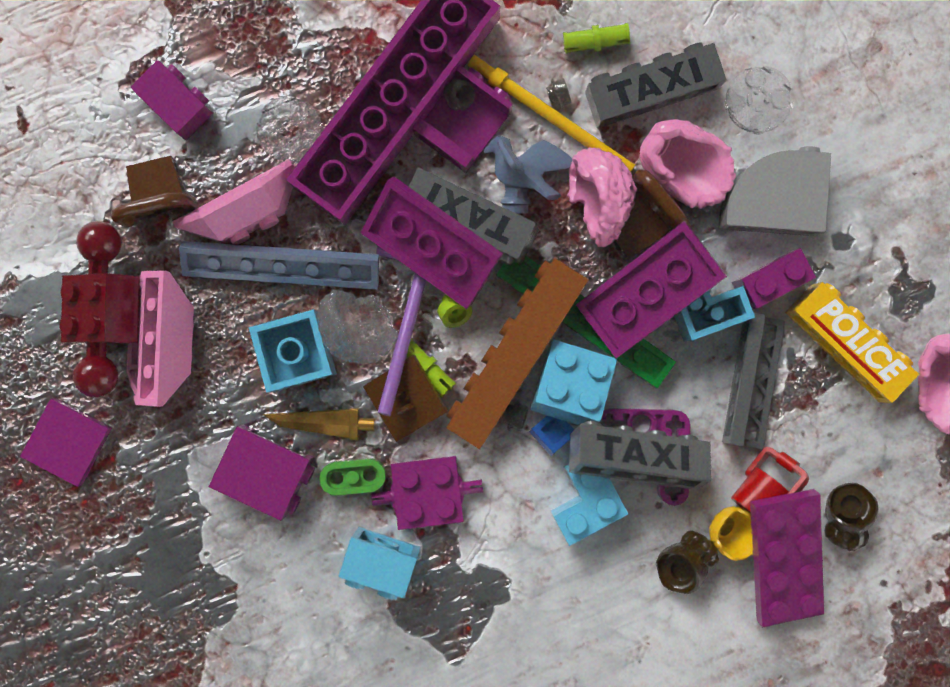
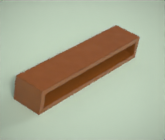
(517, 352)

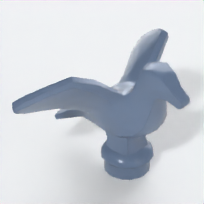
(526, 171)

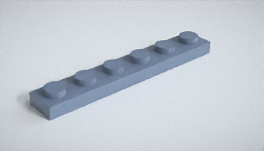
(279, 265)

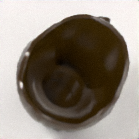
(850, 514)
(686, 563)

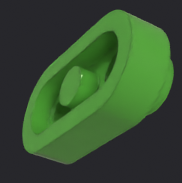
(353, 476)

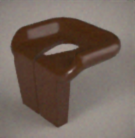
(153, 188)
(645, 224)

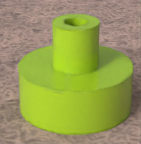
(452, 313)

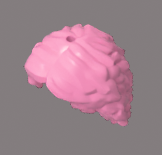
(688, 163)
(605, 190)
(935, 382)

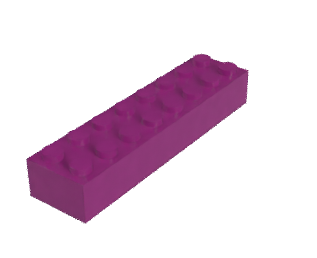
(389, 101)

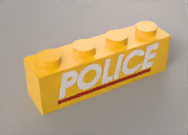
(852, 342)

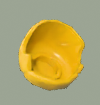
(732, 533)

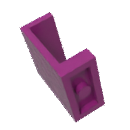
(464, 134)
(262, 473)

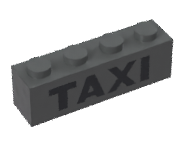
(655, 84)
(493, 223)
(640, 456)

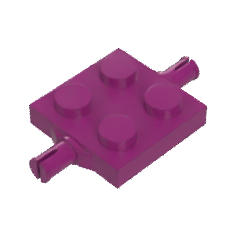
(427, 493)

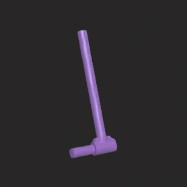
(403, 340)

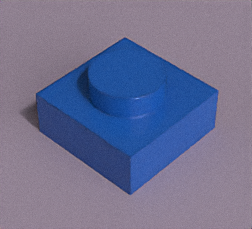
(552, 433)

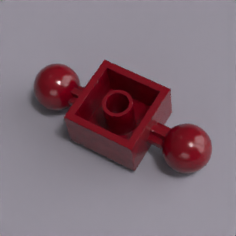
(98, 308)

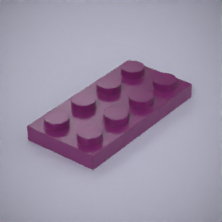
(430, 242)
(651, 289)
(787, 557)

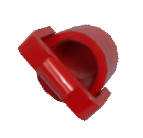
(761, 485)

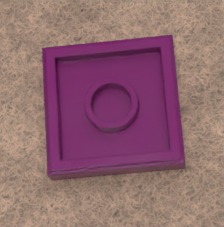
(66, 442)

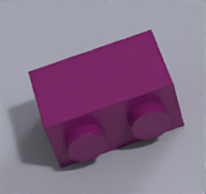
(171, 100)
(776, 278)

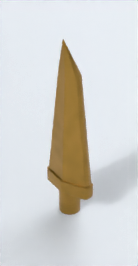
(338, 423)

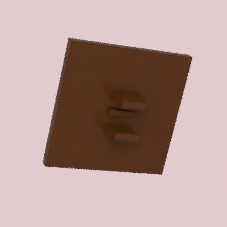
(414, 403)

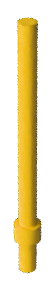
(499, 78)

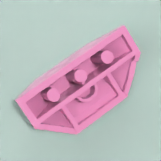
(242, 209)
(165, 338)

